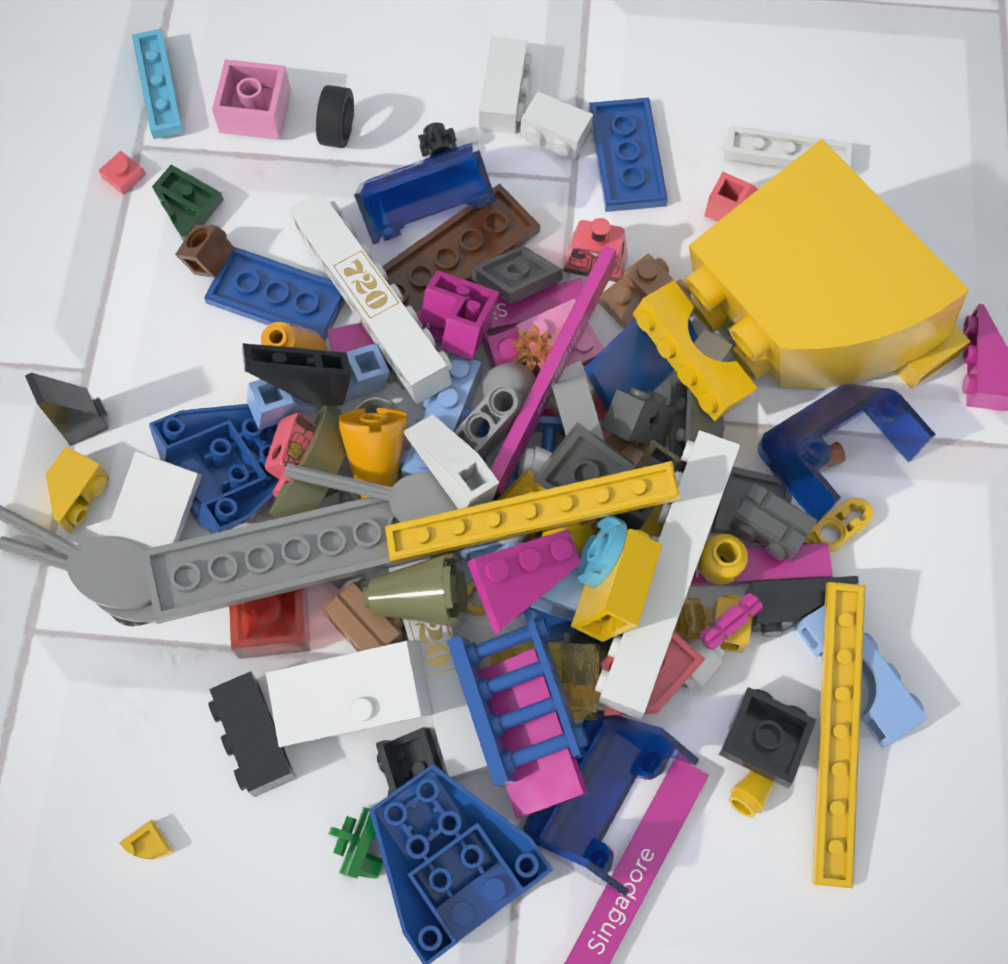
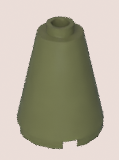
(421, 592)

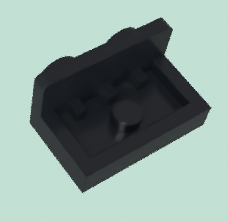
(406, 757)

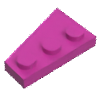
(521, 575)

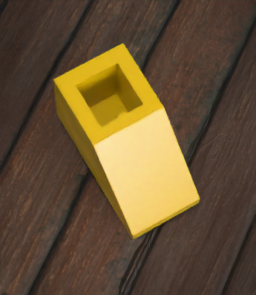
(72, 486)

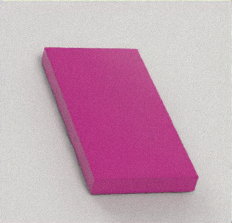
(550, 778)

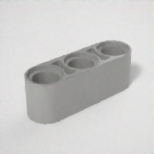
(576, 405)
(499, 421)

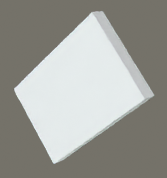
(153, 502)

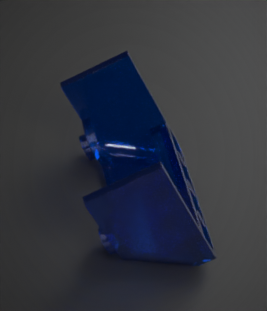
(424, 190)
(797, 446)
(615, 757)

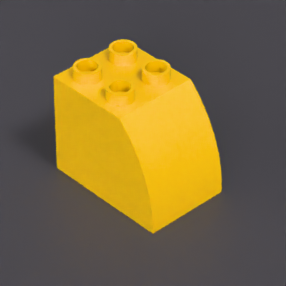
(821, 280)

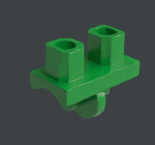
(357, 860)

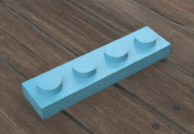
(157, 84)

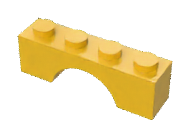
(714, 383)

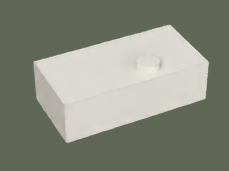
(349, 693)

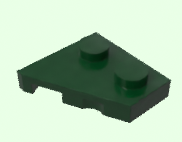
(185, 199)

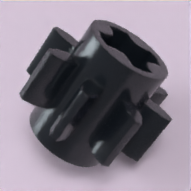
(436, 139)

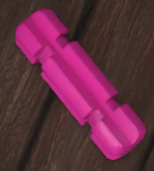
(731, 621)

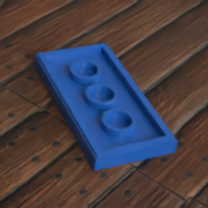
(627, 155)
(274, 293)
(628, 363)

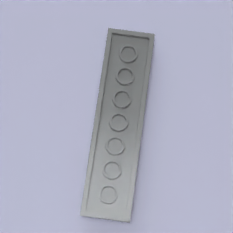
(268, 558)

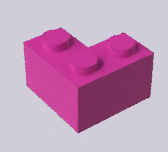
(461, 309)

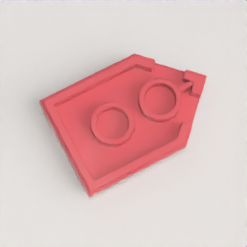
(677, 666)

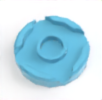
(602, 551)

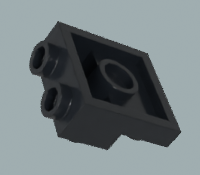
(767, 736)

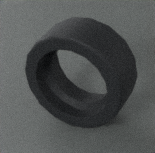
(334, 116)

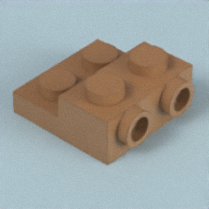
(637, 282)

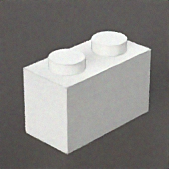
(556, 125)

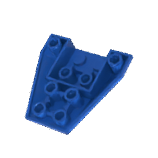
(228, 453)
(450, 860)

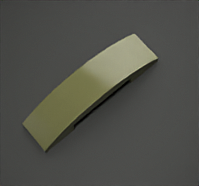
(322, 454)

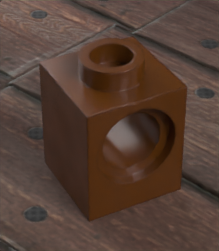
(205, 250)

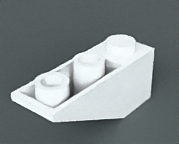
(453, 463)

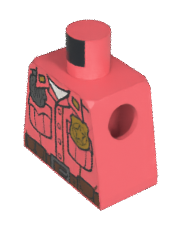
(587, 244)
(288, 446)

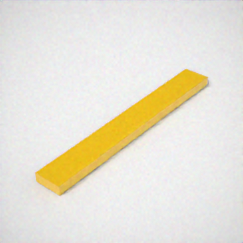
(532, 512)
(839, 736)

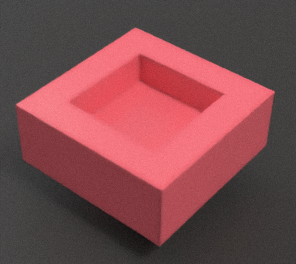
(121, 172)

